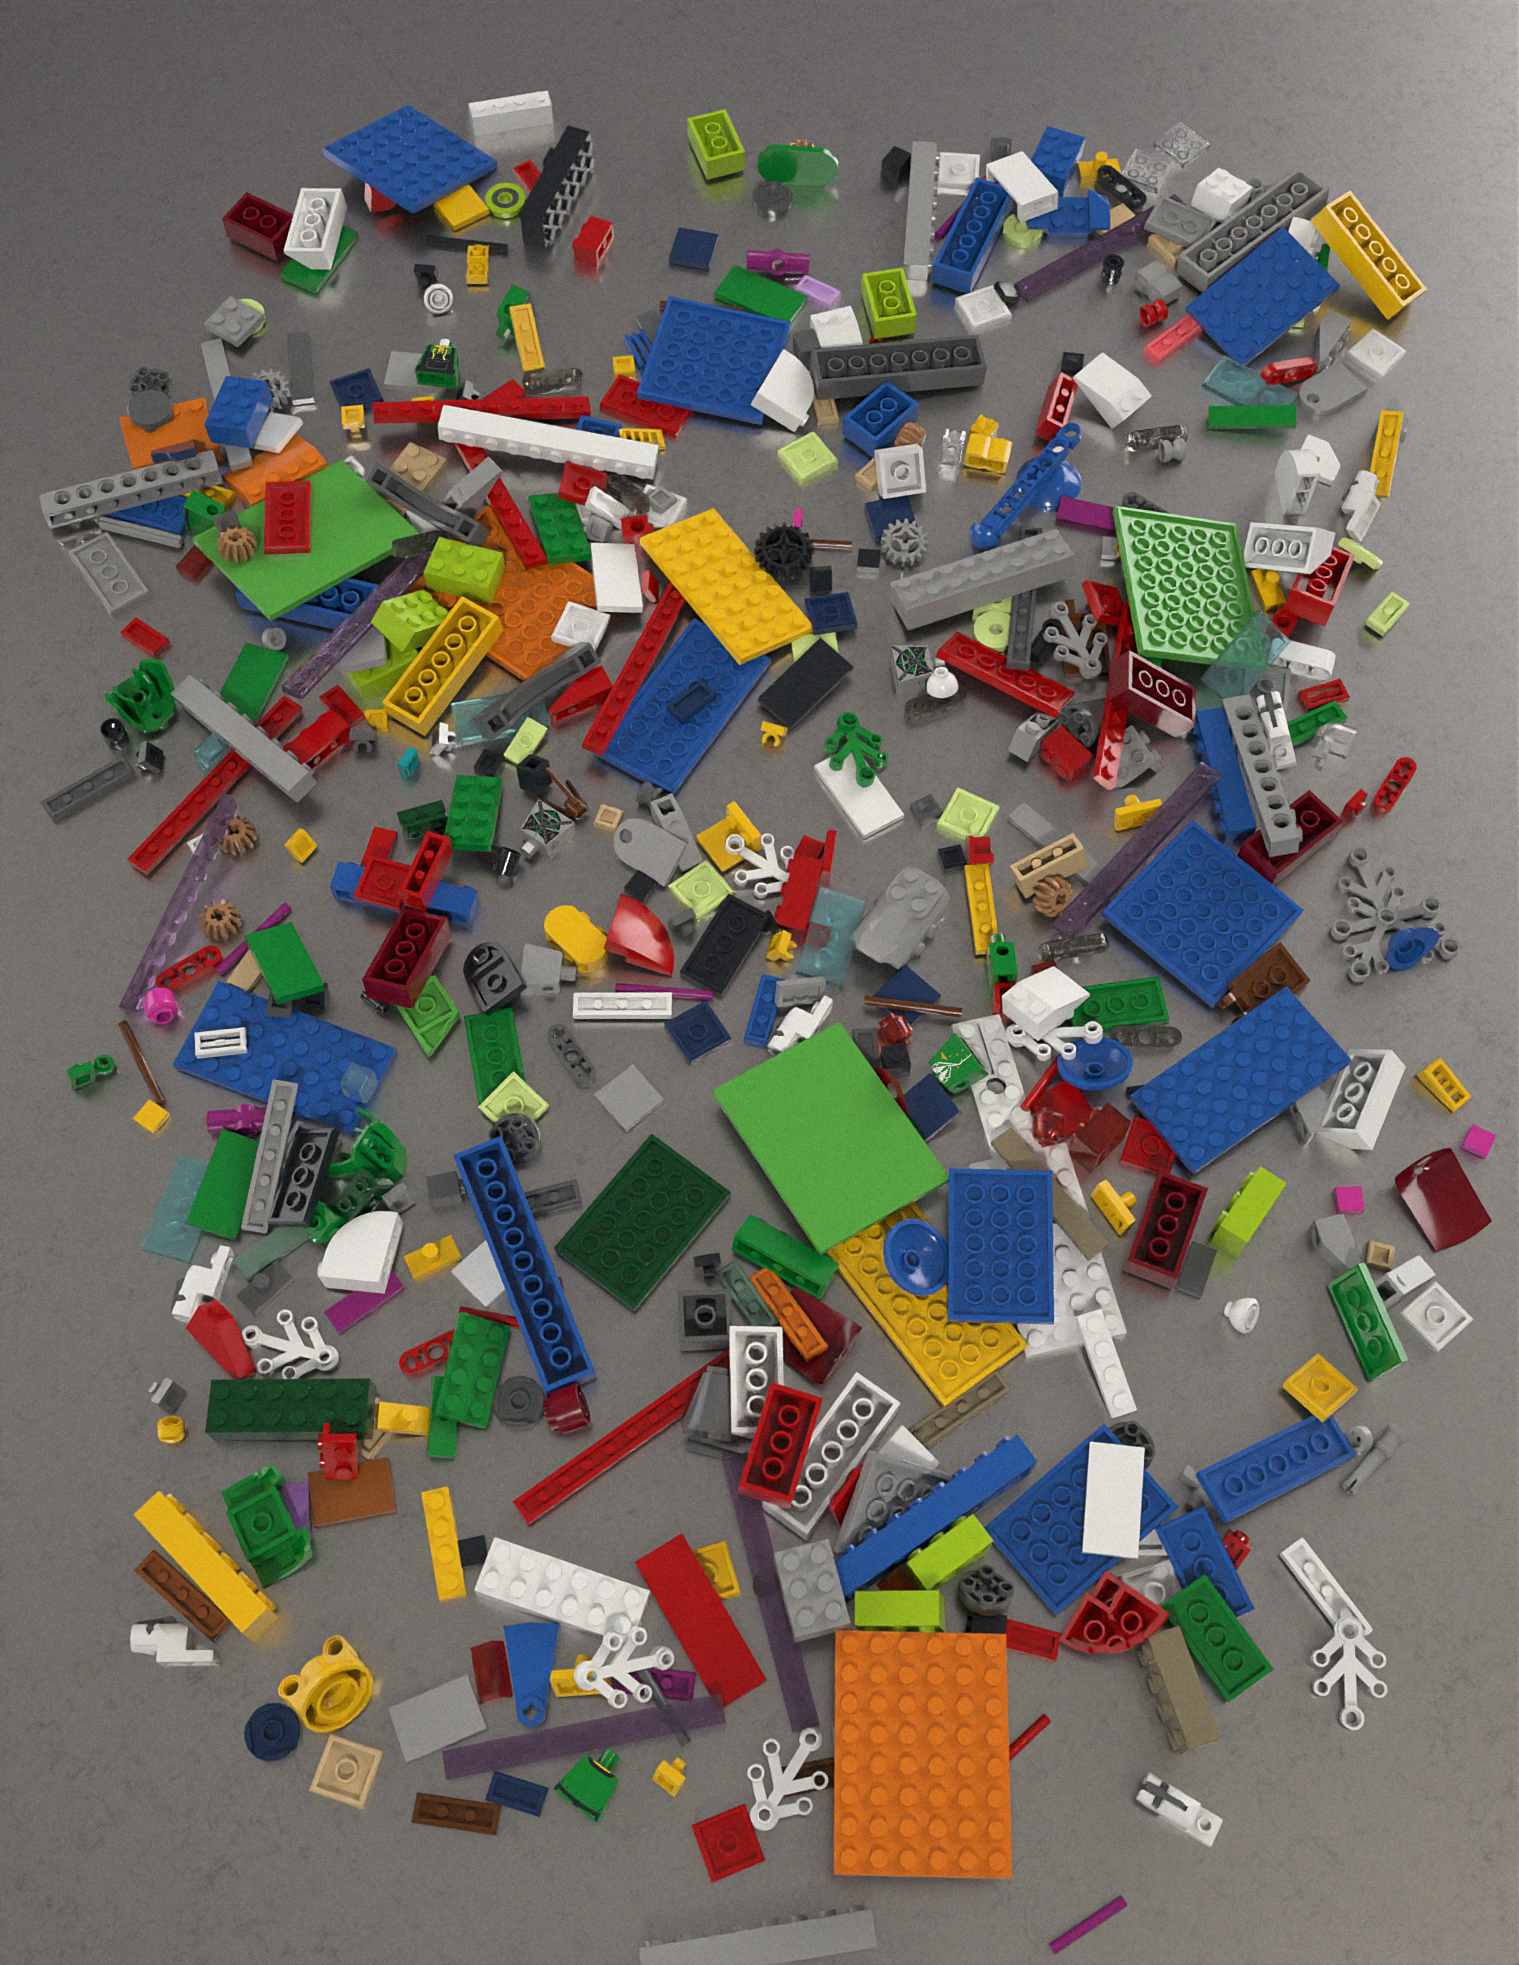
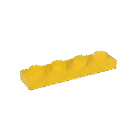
(1386, 450)
(980, 906)
(444, 1544)

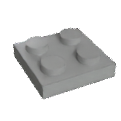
(234, 321)

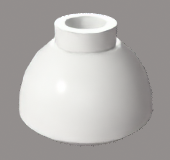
(438, 298)
(942, 683)
(1243, 1314)

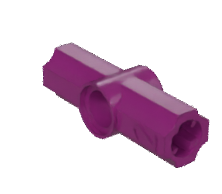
(790, 261)
(242, 1120)

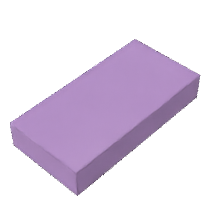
(818, 292)

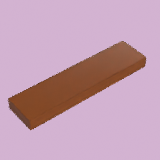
(183, 1596)

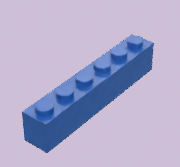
(1229, 794)
(449, 901)

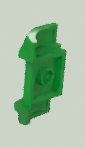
(266, 1526)

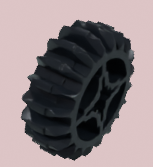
(803, 552)

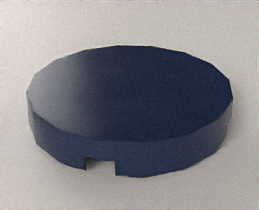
(273, 1732)

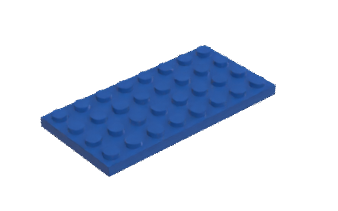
(651, 740)
(286, 1050)
(1240, 1080)

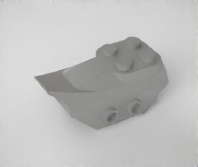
(901, 918)

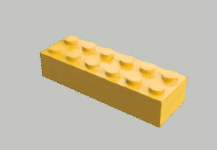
(1368, 255)
(443, 666)
(210, 1570)

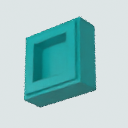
(408, 762)

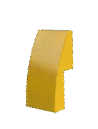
(477, 264)

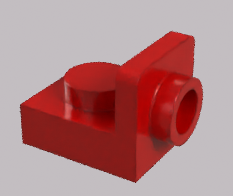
(1237, 1546)

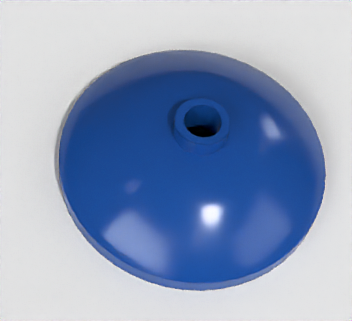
(1063, 482)
(1096, 1065)
(925, 1252)

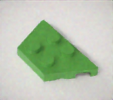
(431, 1016)

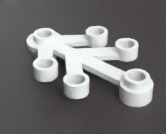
(767, 867)
(1052, 1036)
(293, 1349)
(621, 1667)
(1350, 1667)
(784, 1783)

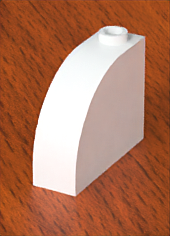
(786, 392)
(1296, 480)
(362, 1253)

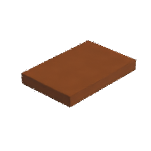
(352, 1498)

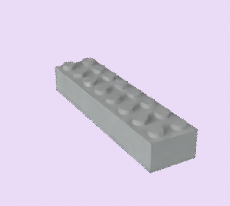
(1245, 231)
(982, 579)

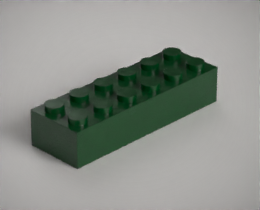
(289, 1408)

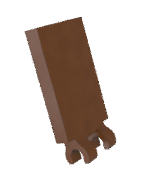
(1076, 619)
(1263, 980)

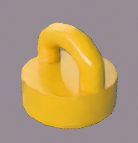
(171, 1429)

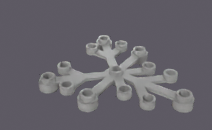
(1374, 894)

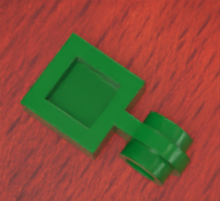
(85, 1073)

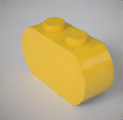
(576, 938)

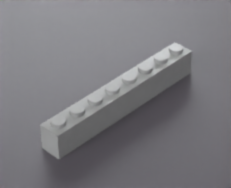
(919, 210)
(245, 739)
(771, 1943)

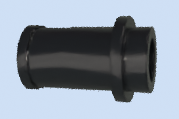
(380, 1007)

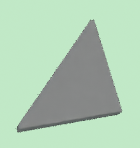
(883, 1490)

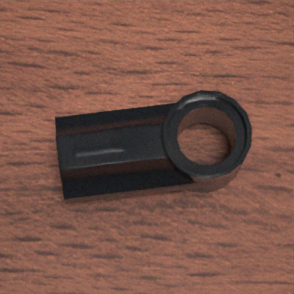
(1040, 647)
(501, 858)

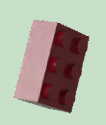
(258, 225)

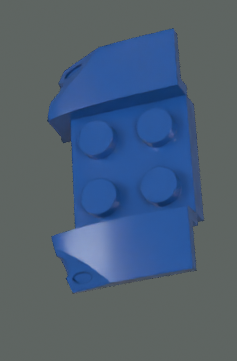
(1075, 216)

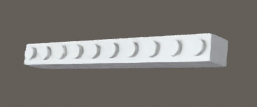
(547, 442)

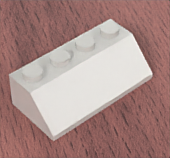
(511, 113)
(316, 227)
(1287, 547)
(1361, 1098)
(754, 1364)

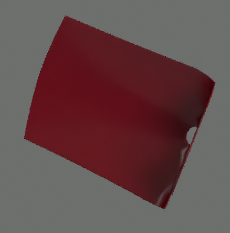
(1442, 1199)
(835, 1330)

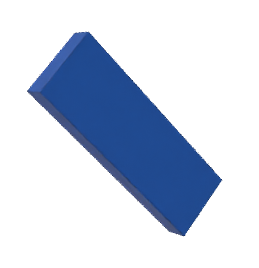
(763, 1012)

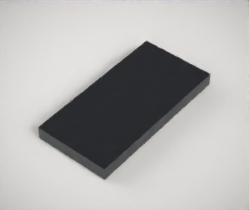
(805, 683)
(725, 945)
(303, 1177)

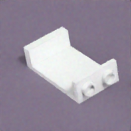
(1024, 184)

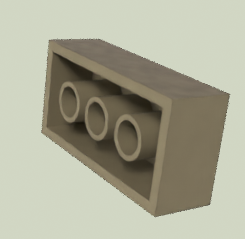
(1178, 1691)

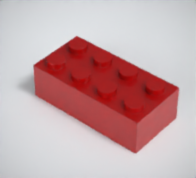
(1316, 593)
(780, 1445)

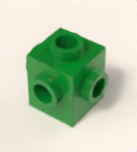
(325, 1223)

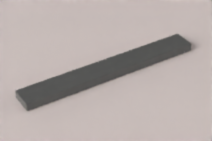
(1022, 620)

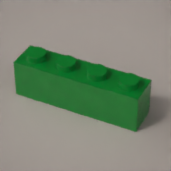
(785, 1256)

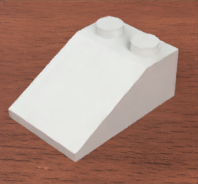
(836, 328)
(1111, 389)
(1042, 1001)

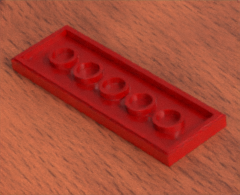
(991, 668)
(700, 1620)

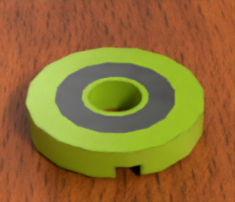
(501, 192)

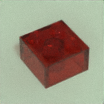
(1099, 1137)

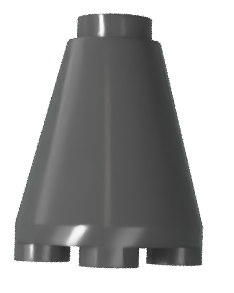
(1084, 720)
(710, 1407)

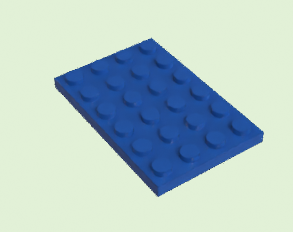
(1262, 297)
(1000, 1246)
(1046, 1524)

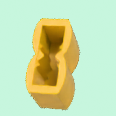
(987, 453)

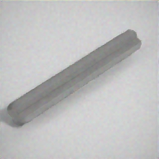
(141, 532)

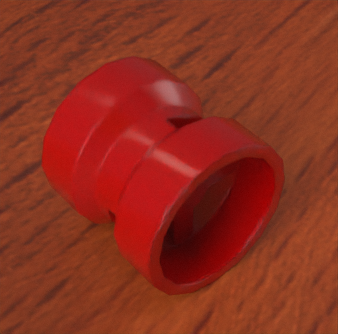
(1151, 313)

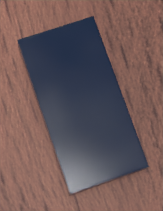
(691, 702)
(517, 1794)

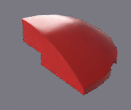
(640, 937)
(1112, 1618)

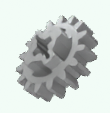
(275, 380)
(903, 532)

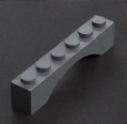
(415, 501)
(511, 706)

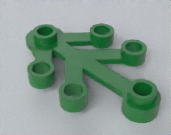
(849, 725)

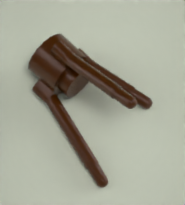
(575, 805)

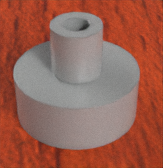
(274, 638)
(1359, 1438)

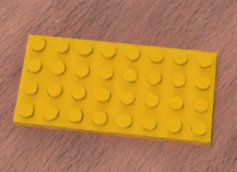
(726, 586)
(943, 1353)

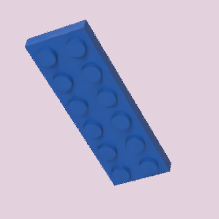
(1274, 1466)

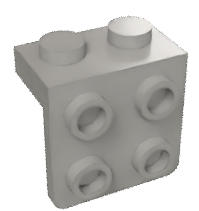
(1136, 756)

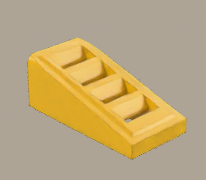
(641, 434)
(1437, 1089)

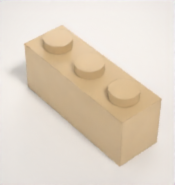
(1057, 859)

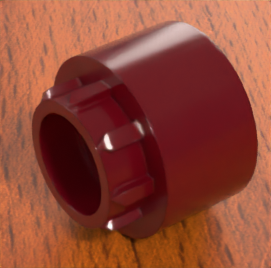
(567, 1409)

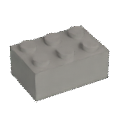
(811, 1590)

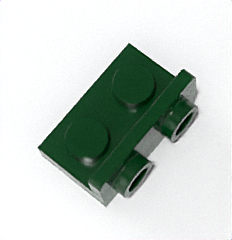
(423, 818)
(362, 1195)

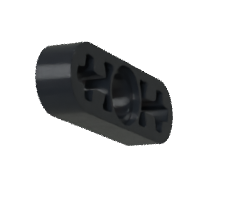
(1118, 179)

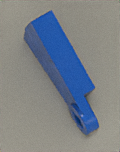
(531, 1660)

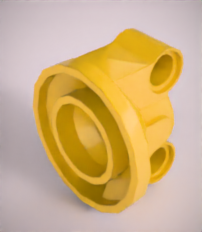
(329, 1688)

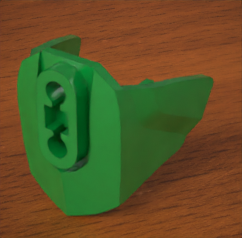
(143, 696)
(374, 1149)

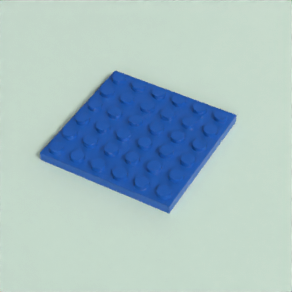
(410, 158)
(712, 359)
(1202, 912)

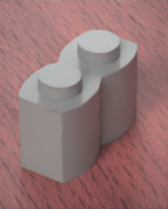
(1157, 283)

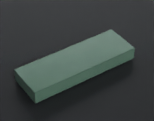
(269, 1249)
(745, 1296)

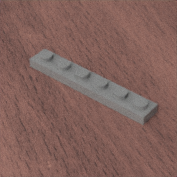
(269, 1156)

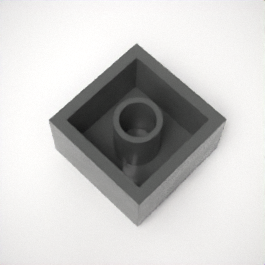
(704, 1319)

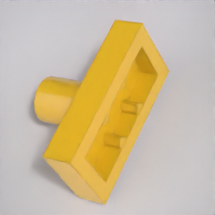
(1089, 169)
(1268, 589)
(1134, 812)
(1114, 1206)
(432, 1257)
(402, 1418)
(564, 1681)

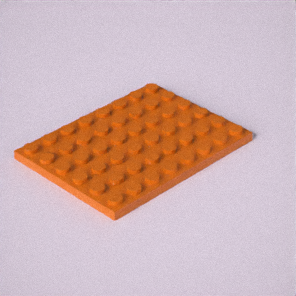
(525, 602)
(921, 1755)

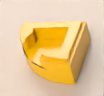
(377, 719)

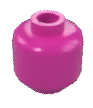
(160, 1005)

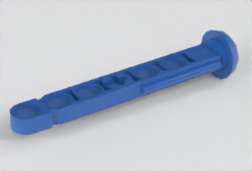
(995, 523)

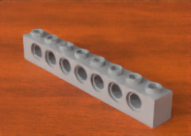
(130, 489)
(1261, 778)

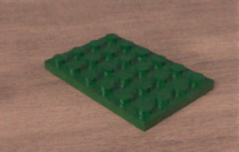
(642, 1222)

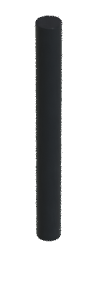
(464, 243)

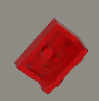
(338, 1455)

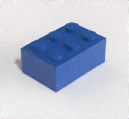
(1058, 157)
(238, 412)
(879, 418)

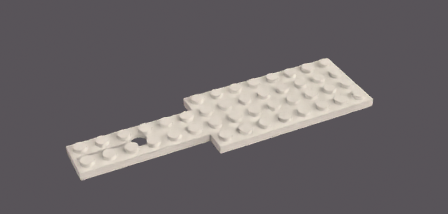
(1078, 1283)

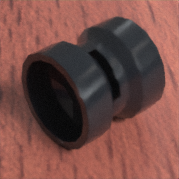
(1112, 269)
(114, 734)

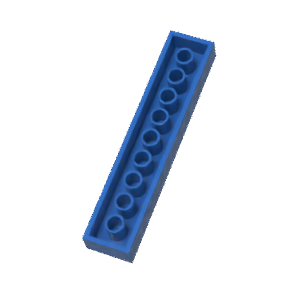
(524, 1266)
(963, 1495)

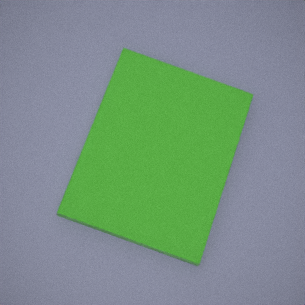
(348, 534)
(1182, 583)
(830, 1137)

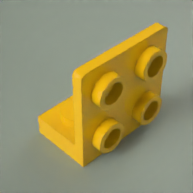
(715, 837)

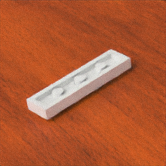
(622, 1005)
(1105, 1363)
(1322, 1585)

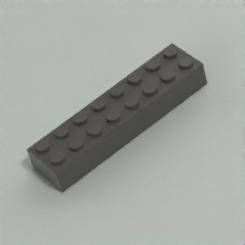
(905, 364)

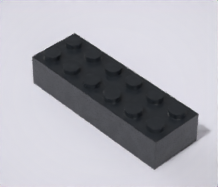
(556, 187)

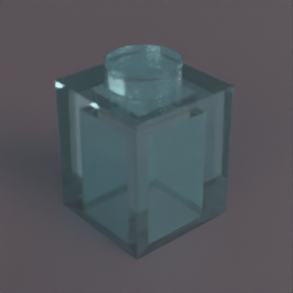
(210, 752)
(358, 1083)

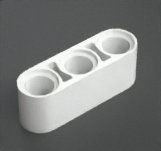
(1306, 660)

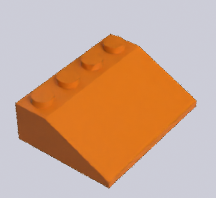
(185, 426)
(293, 463)

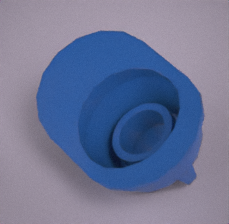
(1410, 945)

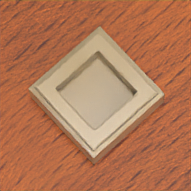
(608, 818)
(1379, 1256)

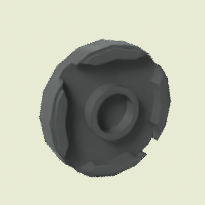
(772, 199)
(518, 1402)

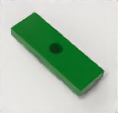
(441, 1434)

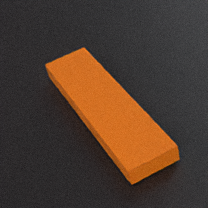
(789, 1314)

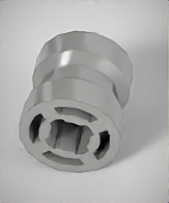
(1172, 450)

